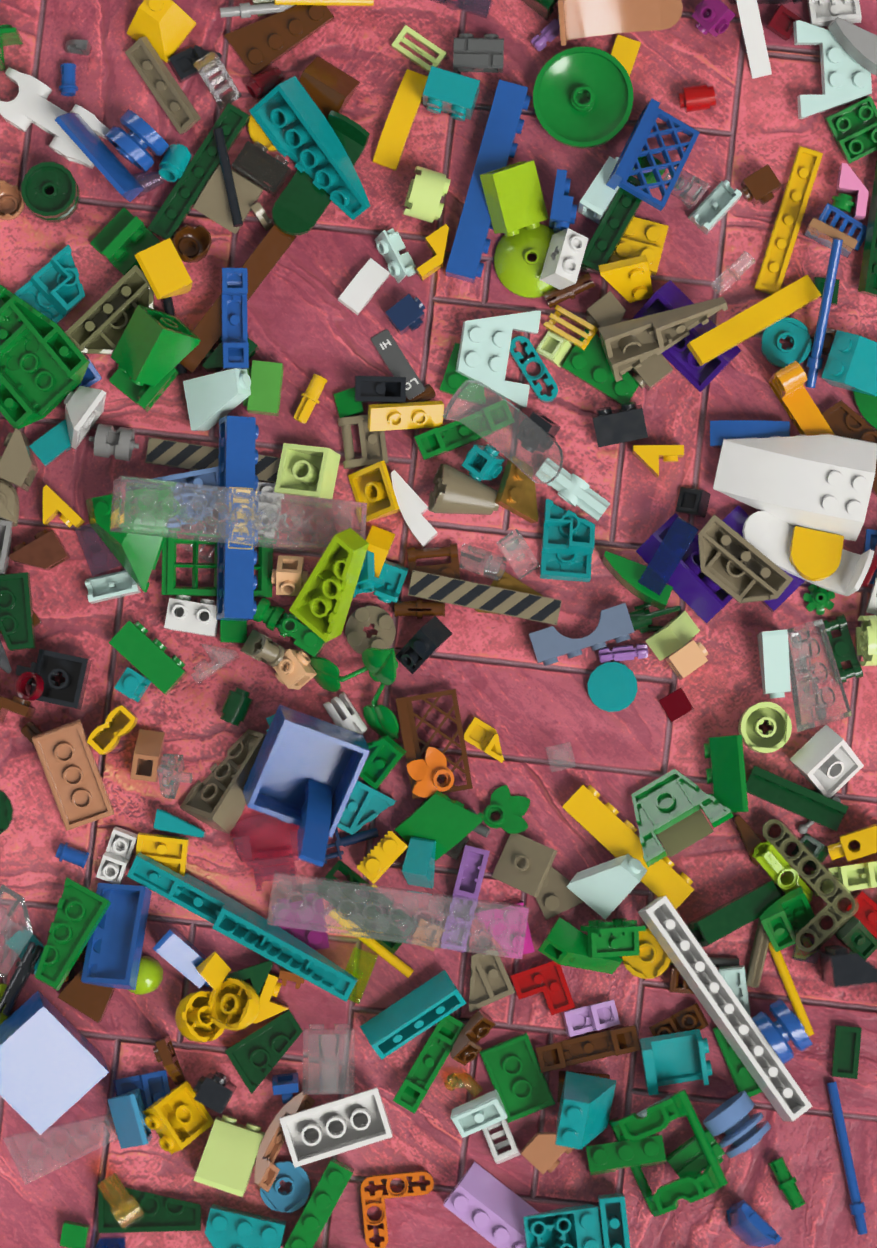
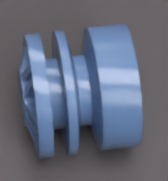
(737, 1125)

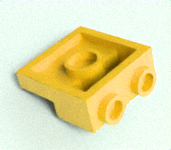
(641, 239)
(178, 1118)

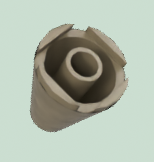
(460, 494)

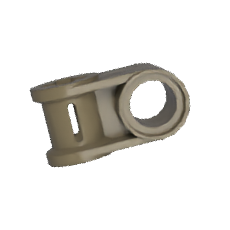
(263, 649)

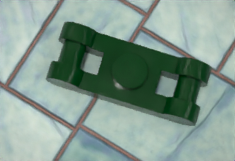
(843, 648)

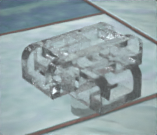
(171, 774)

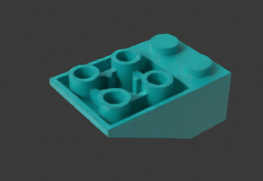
(564, 1228)

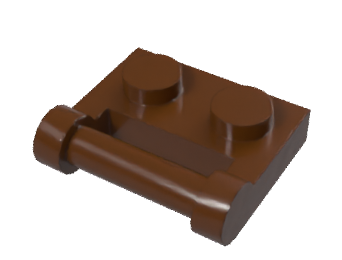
(447, 570)

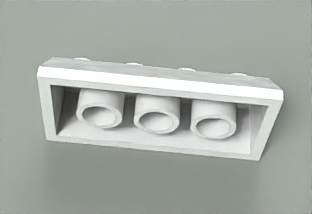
(336, 1127)

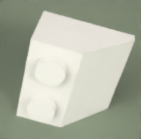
(827, 762)

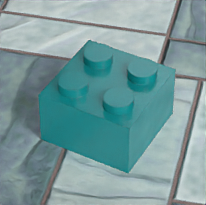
(450, 94)

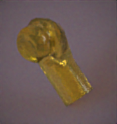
(462, 1080)

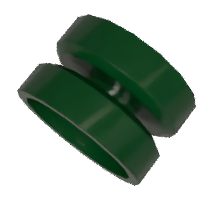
(50, 177)

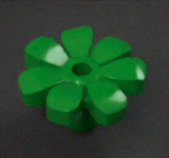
(815, 603)

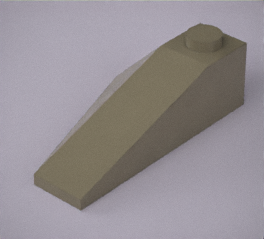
(220, 796)

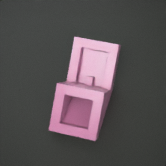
(850, 184)

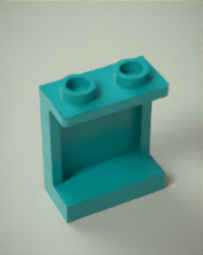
(675, 1059)

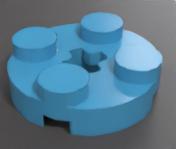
(299, 1189)

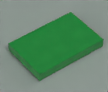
(517, 1077)

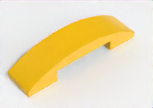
(400, 120)

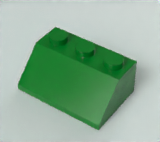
(727, 771)

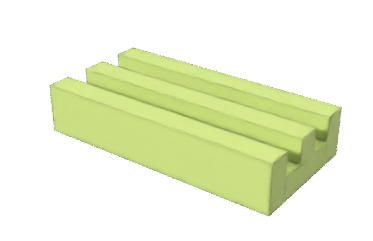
(400, 38)

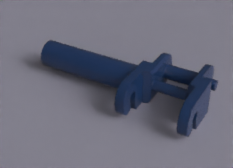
(350, 840)

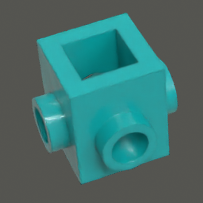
(477, 465)

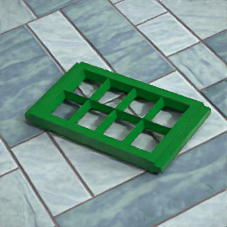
(169, 565)

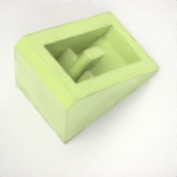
(672, 636)

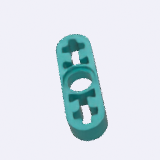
(549, 381)

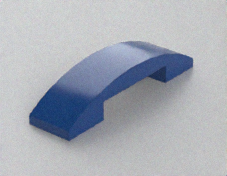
(234, 318)

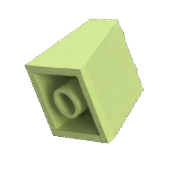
(229, 1155)

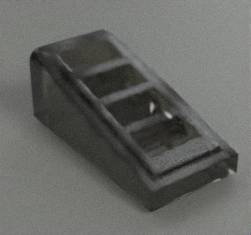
(209, 66)

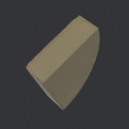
(262, 217)

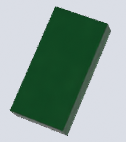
(846, 1051)

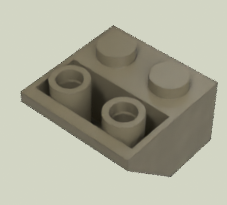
(18, 462)

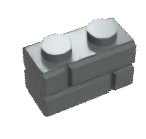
(478, 54)

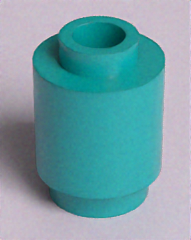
(174, 162)

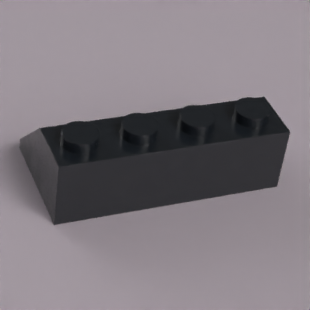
(845, 967)

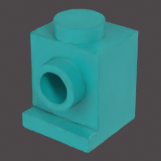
(132, 684)

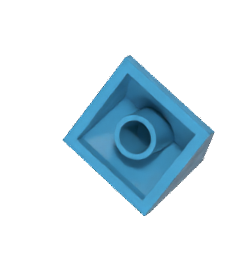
(129, 1119)

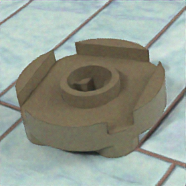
(363, 618)

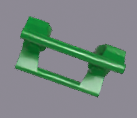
(687, 1187)

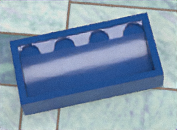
(100, 155)
(118, 940)

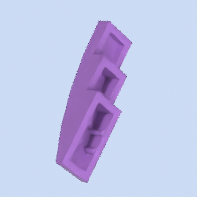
(471, 873)

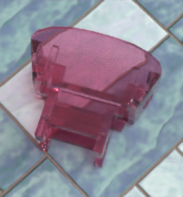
(266, 846)

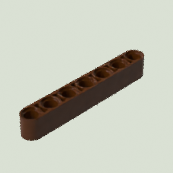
(258, 267)

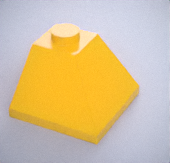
(162, 24)

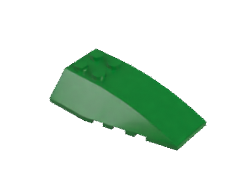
(35, 362)

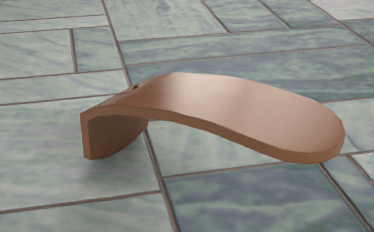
(608, 17)

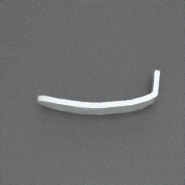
(774, 539)

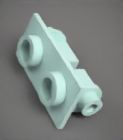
(389, 245)

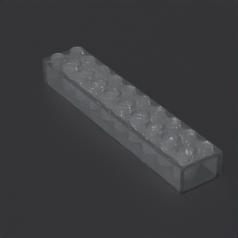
(231, 515)
(397, 915)

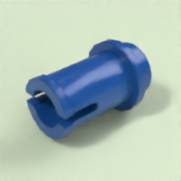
(68, 80)
(71, 855)

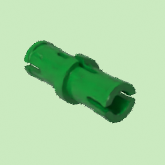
(786, 1183)

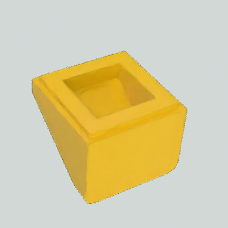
(213, 970)

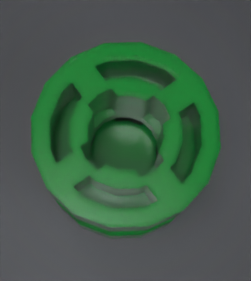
(268, 614)

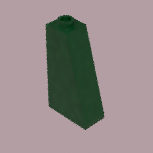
(734, 913)

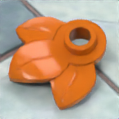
(426, 773)

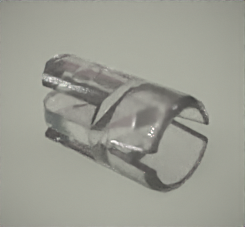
(482, 562)

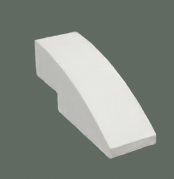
(412, 509)

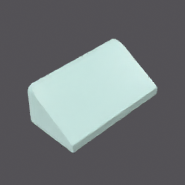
(478, 1113)

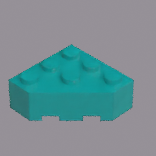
(243, 1229)

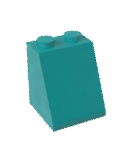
(583, 1109)

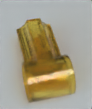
(122, 1204)

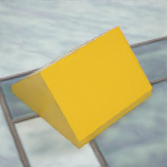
(164, 270)
(375, 488)

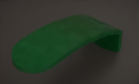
(301, 201)

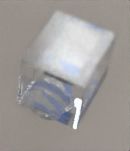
(560, 757)

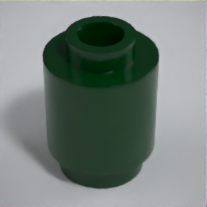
(236, 706)

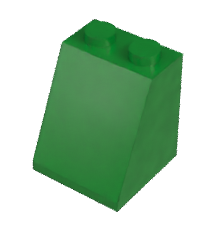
(152, 345)

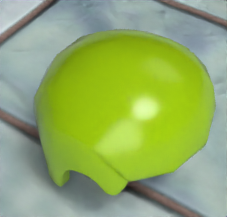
(149, 976)

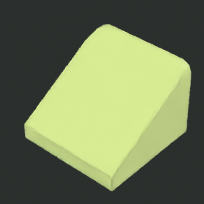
(554, 348)

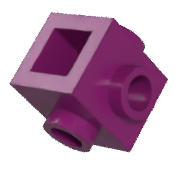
(712, 17)

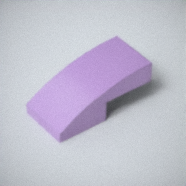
(590, 1018)

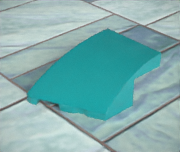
(55, 287)
(566, 545)

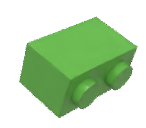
(265, 388)

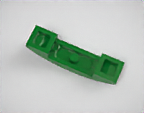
(444, 439)
(428, 1063)

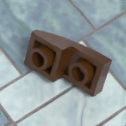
(683, 1020)
(467, 1045)

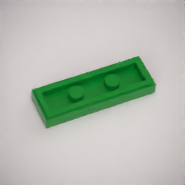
(740, 1075)

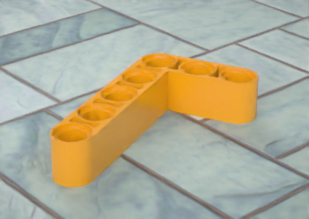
(795, 399)

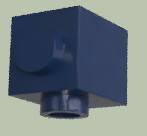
(406, 314)

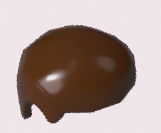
(192, 243)

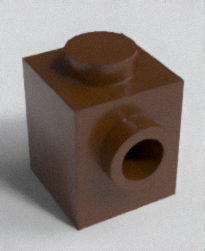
(760, 186)

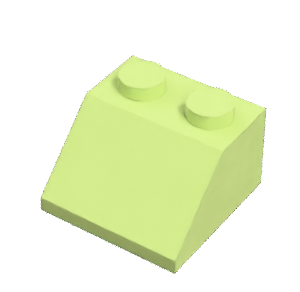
(307, 471)

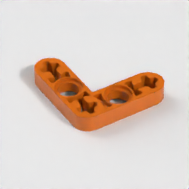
(378, 1200)

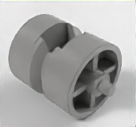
(118, 442)

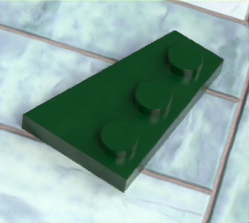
(16, 611)
(263, 1049)

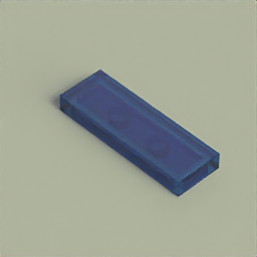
(668, 555)

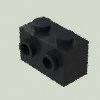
(619, 424)
(214, 1091)

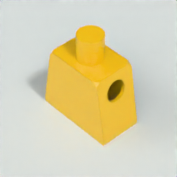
(865, 836)

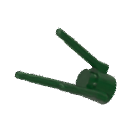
(642, 618)

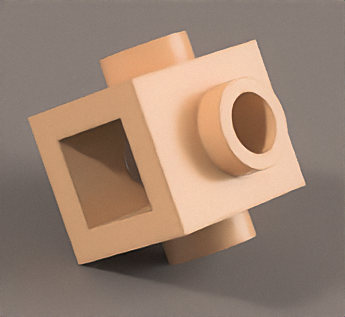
(289, 575)
(294, 669)

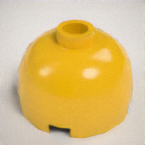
(234, 1005)
(194, 1018)

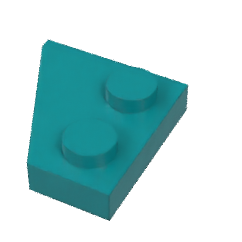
(363, 807)

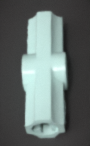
(578, 493)

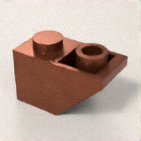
(42, 553)

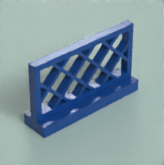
(633, 150)

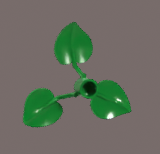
(382, 668)

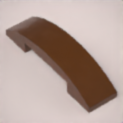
(588, 1048)

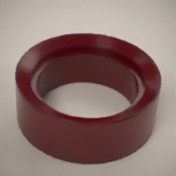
(21, 686)

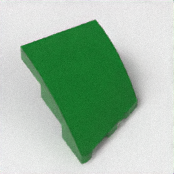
(440, 820)

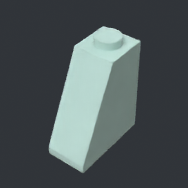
(599, 195)
(215, 396)
(774, 662)
(608, 883)

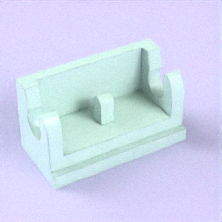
(715, 206)
(111, 586)

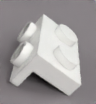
(825, 11)

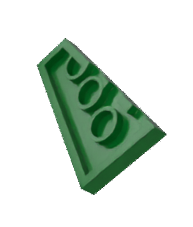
(75, 922)

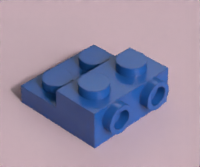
(563, 210)

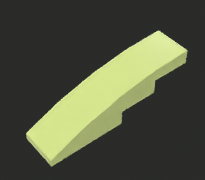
(852, 876)

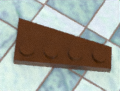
(276, 35)
(849, 424)

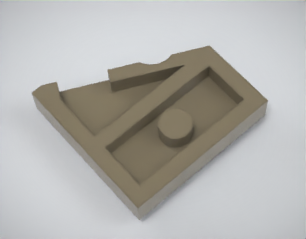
(555, 896)
(487, 981)

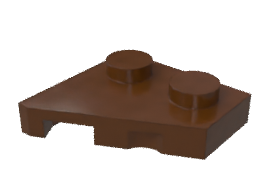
(166, 1054)

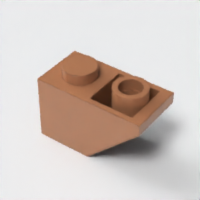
(147, 755)
(543, 1152)

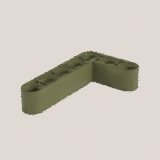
(815, 881)

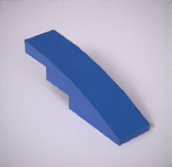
(315, 823)

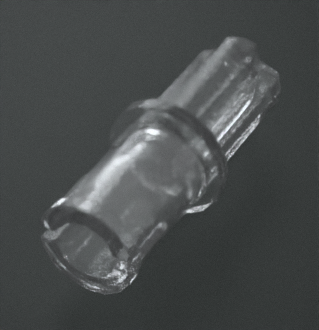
(733, 273)

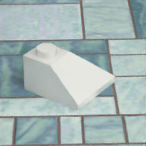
(82, 412)

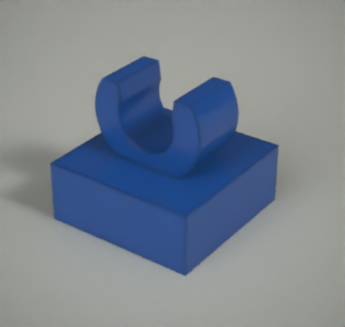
(286, 1085)

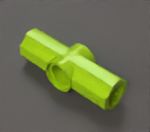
(776, 865)

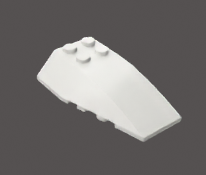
(802, 479)

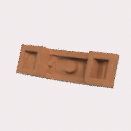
(273, 1140)

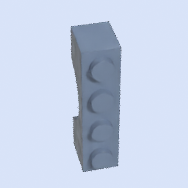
(612, 625)

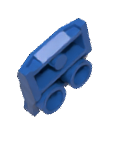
(750, 1226)

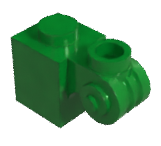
(303, 635)

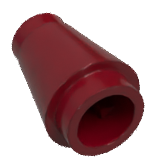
(264, 83)

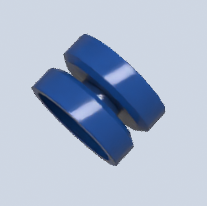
(136, 141)
(784, 1029)

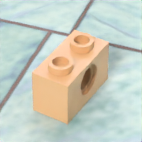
(687, 659)

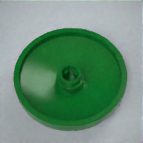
(583, 97)

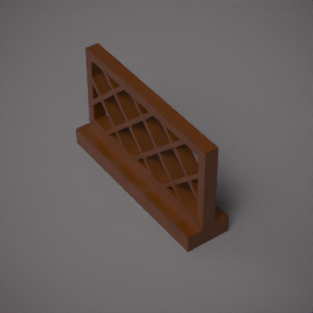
(411, 739)

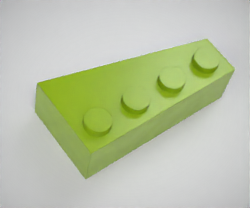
(331, 586)

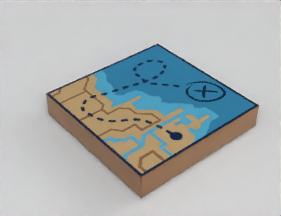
(825, 233)

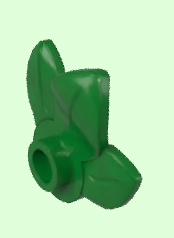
(511, 811)

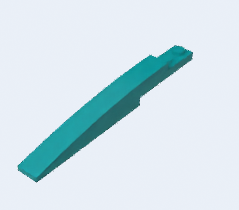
(243, 925)

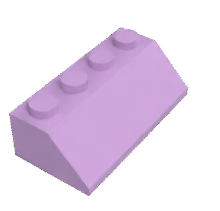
(490, 1208)

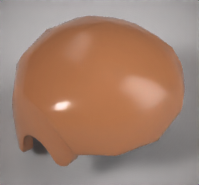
(10, 201)

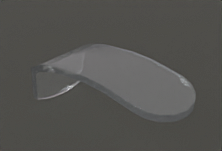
(506, 430)

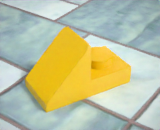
(650, 455)
(54, 504)
(268, 1007)

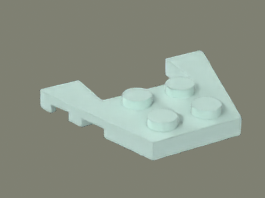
(840, 74)
(486, 349)

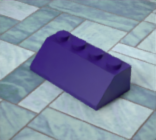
(679, 355)
(687, 580)

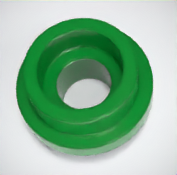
(843, 202)

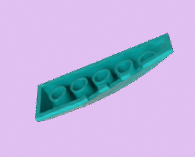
(307, 138)

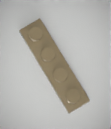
(162, 85)

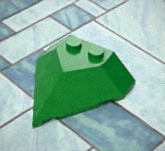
(134, 551)

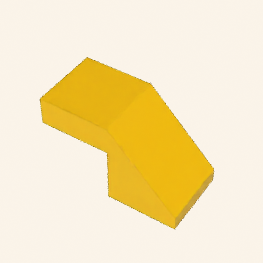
(437, 243)
(380, 544)

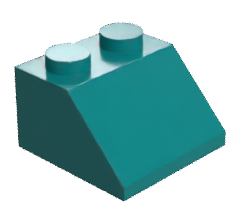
(852, 364)

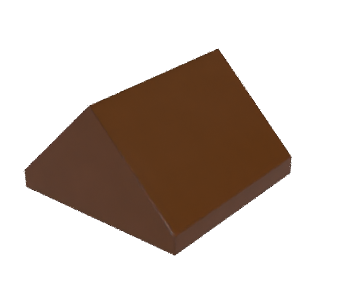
(328, 86)

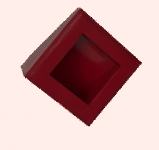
(676, 704)

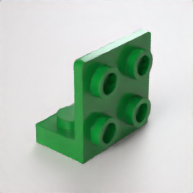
(144, 395)

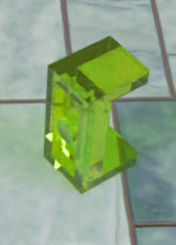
(360, 966)

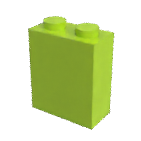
(514, 198)

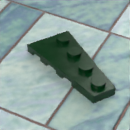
(159, 1215)

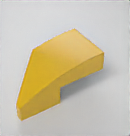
(484, 738)

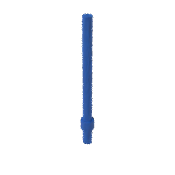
(815, 361)
(857, 1207)

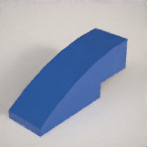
(746, 429)

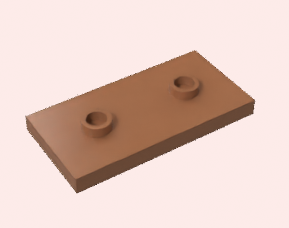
(73, 775)

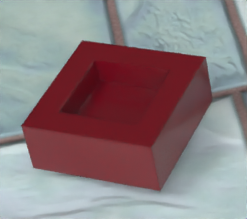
(782, 22)

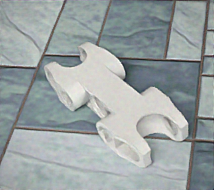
(32, 107)

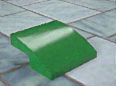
(787, 918)

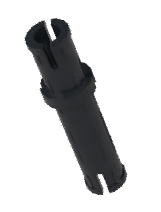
(24, 969)

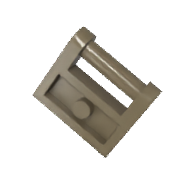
(372, 443)

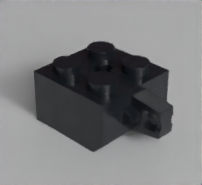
(53, 664)

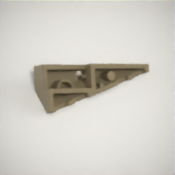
(637, 339)

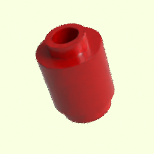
(697, 98)

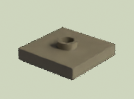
(524, 864)

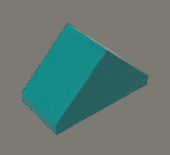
(420, 862)

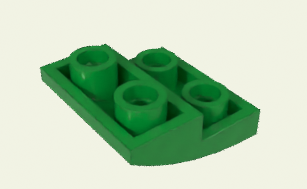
(855, 129)

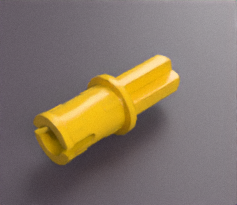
(309, 398)

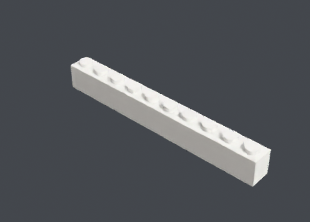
(724, 1009)

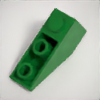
(570, 948)

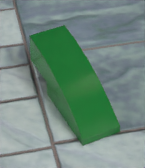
(628, 575)

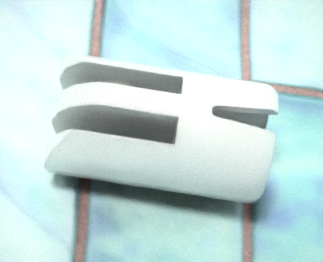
(344, 714)

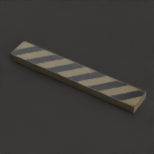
(201, 457)
(484, 597)

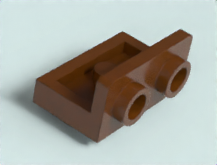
(15, 705)

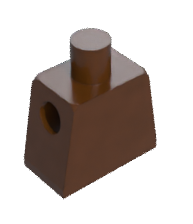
(87, 998)

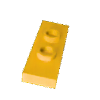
(405, 415)

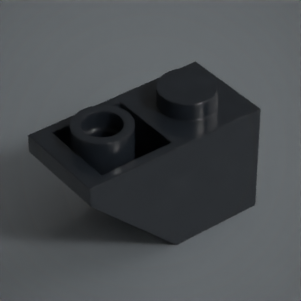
(423, 644)

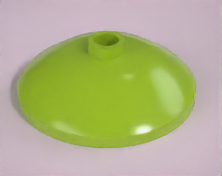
(514, 268)

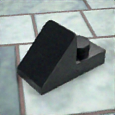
(380, 389)

